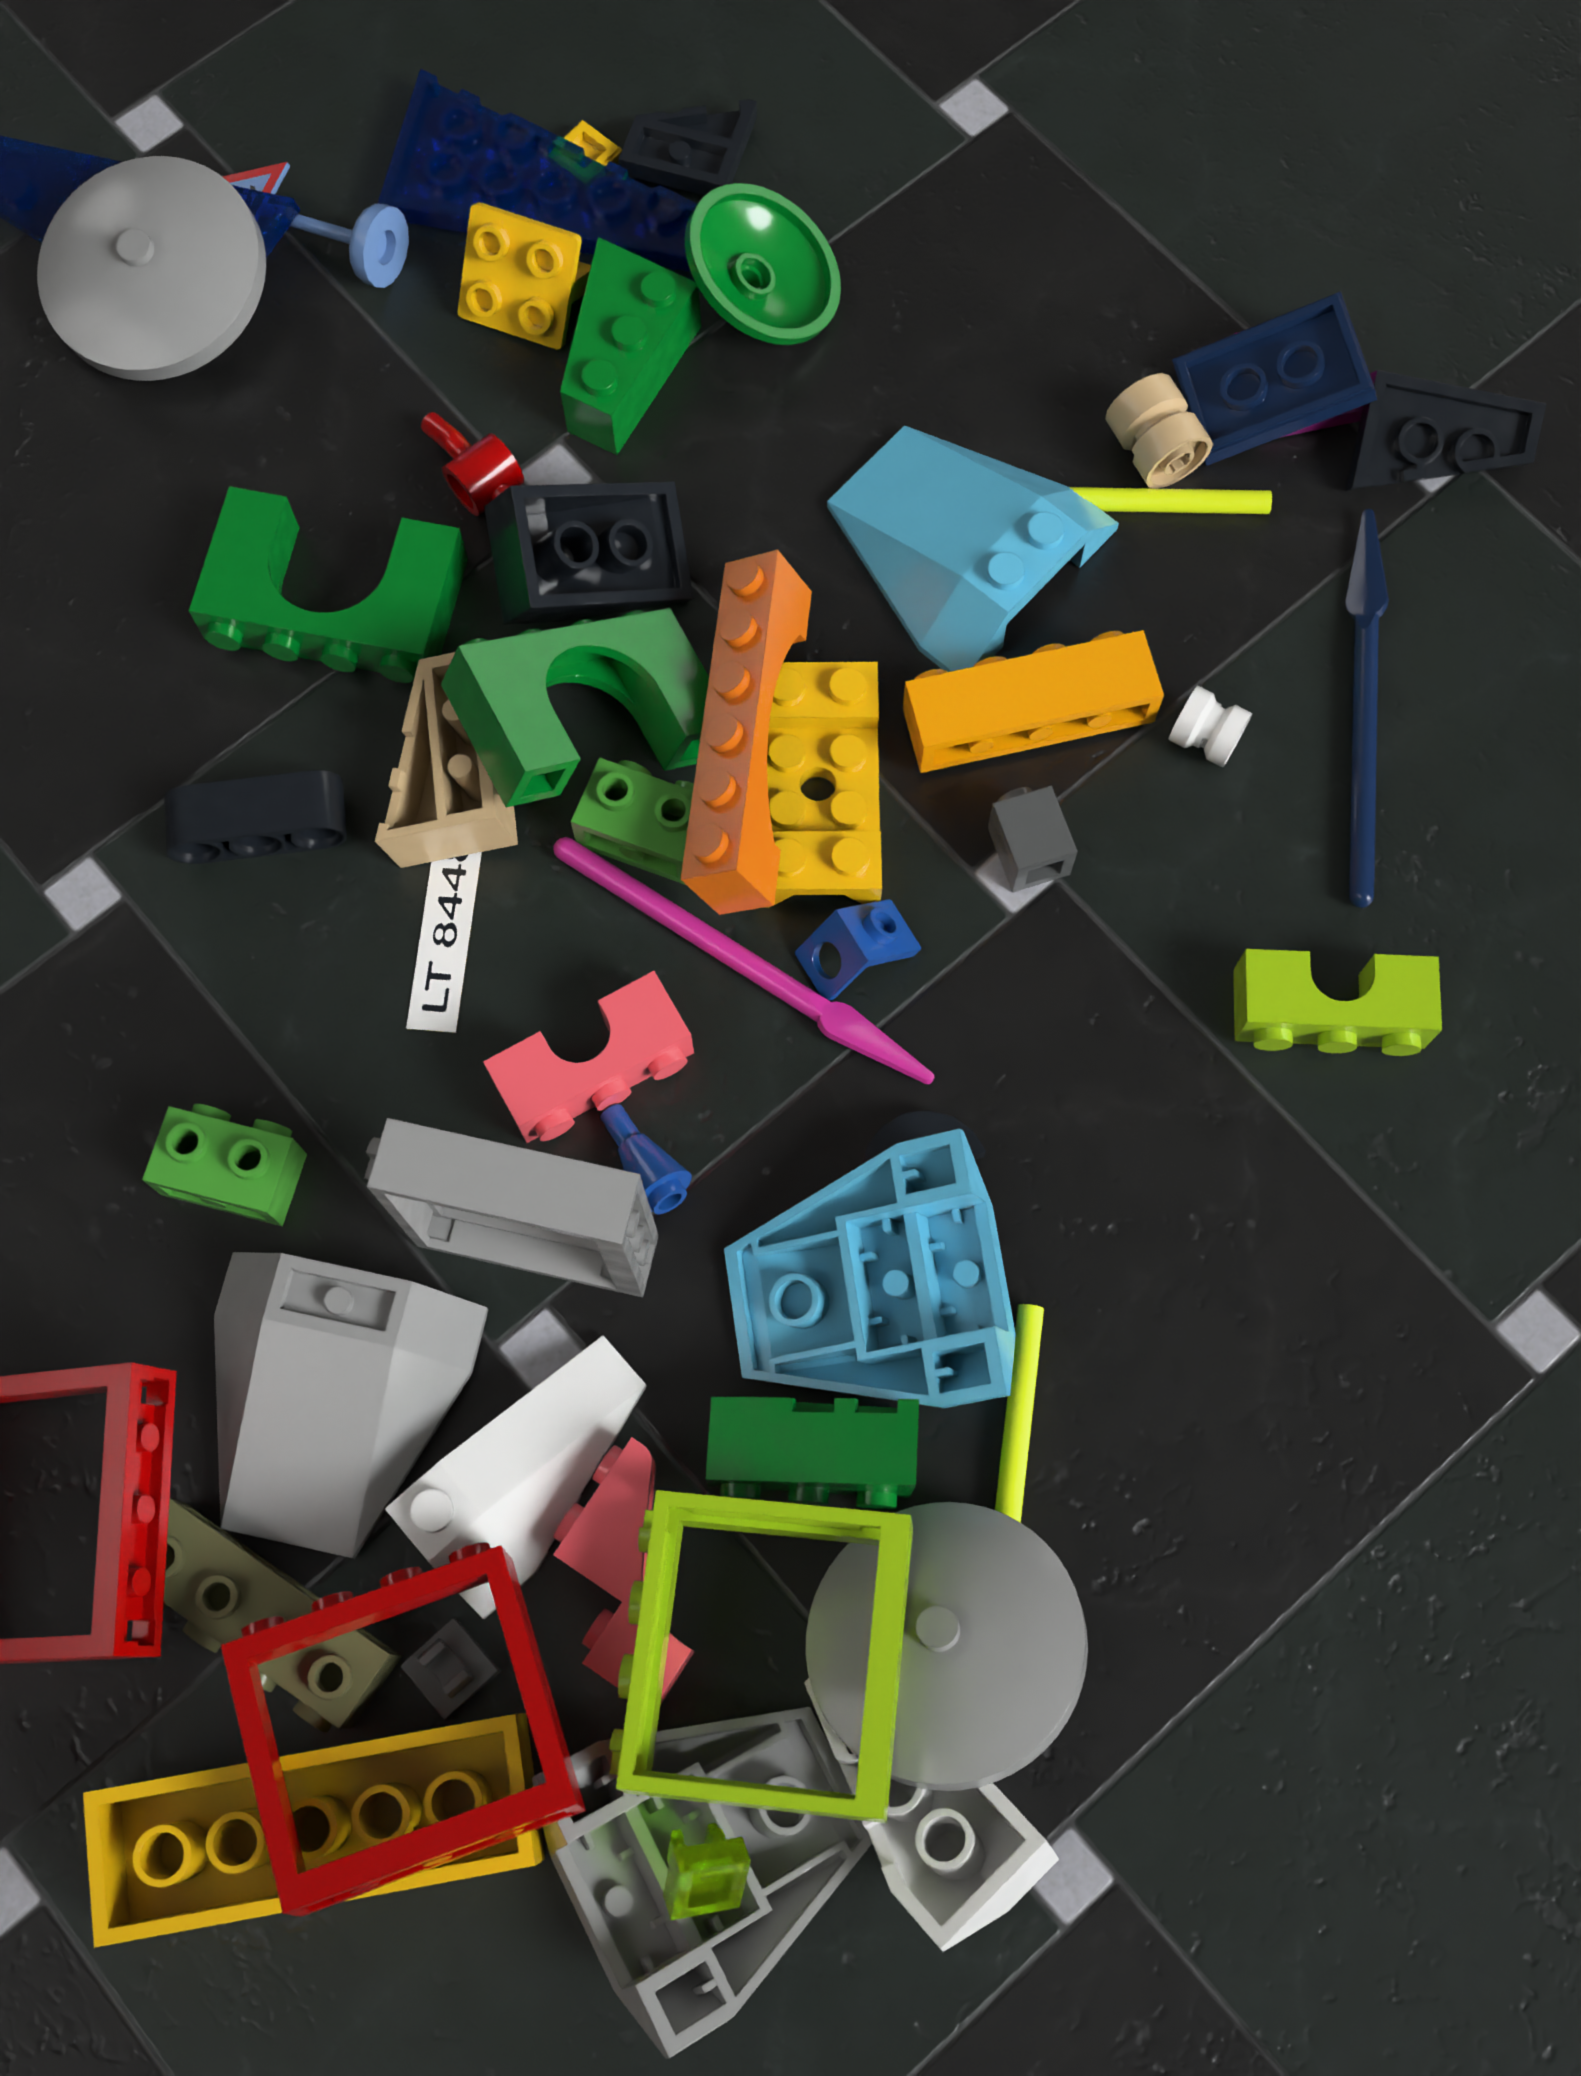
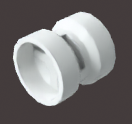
(1210, 726)

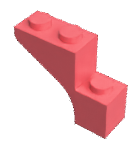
(604, 1549)

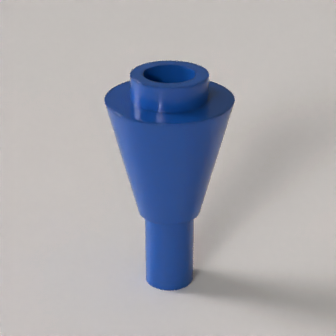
(661, 1175)

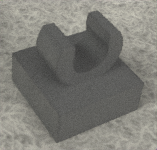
(450, 1668)

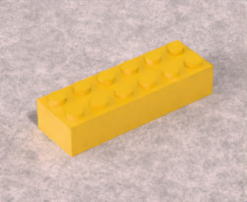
(195, 1846)

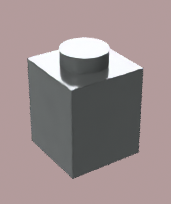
(1031, 837)

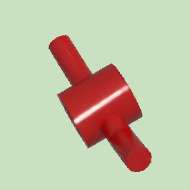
(477, 470)

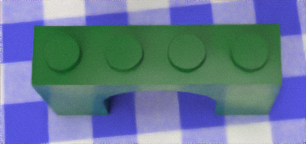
(386, 633)
(513, 727)

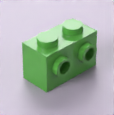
(634, 817)
(226, 1164)

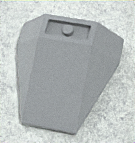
(329, 1393)

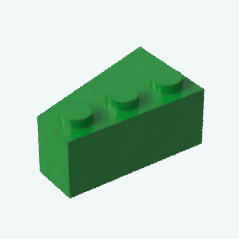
(625, 343)
(813, 1449)

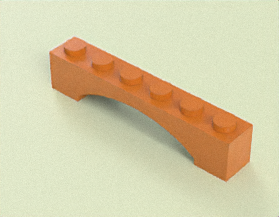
(729, 833)

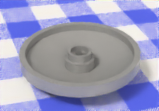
(151, 268)
(985, 1650)

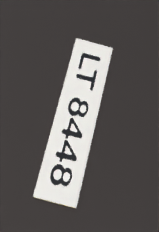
(444, 944)

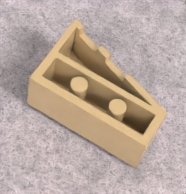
(440, 790)

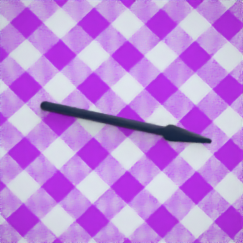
(1365, 603)

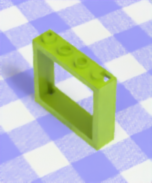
(652, 1607)

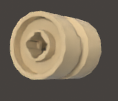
(1158, 430)

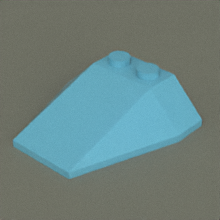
(961, 540)
(881, 1283)

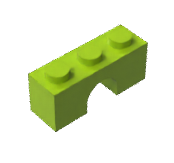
(1282, 1005)

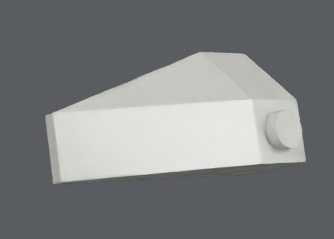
(522, 1468)
(951, 1853)

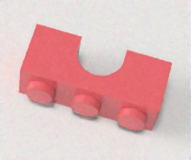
(549, 1092)

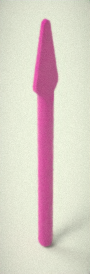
(833, 1019)

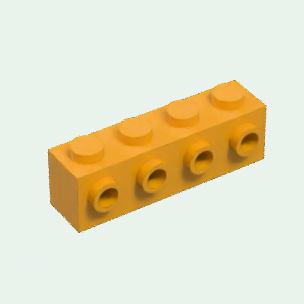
(1031, 700)

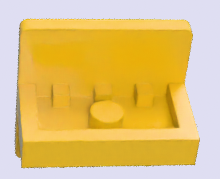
(520, 275)

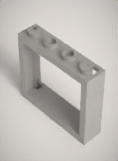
(515, 1206)

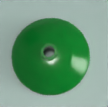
(762, 264)

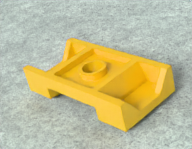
(827, 729)

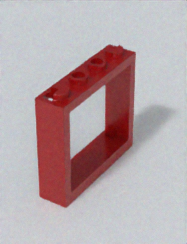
(131, 1510)
(388, 1862)

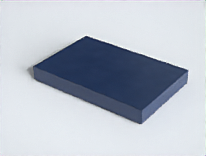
(1276, 377)

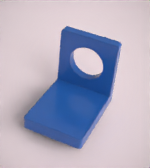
(864, 938)

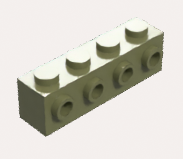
(228, 1585)

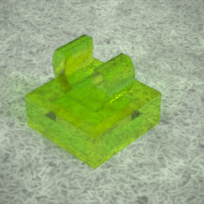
(705, 1875)

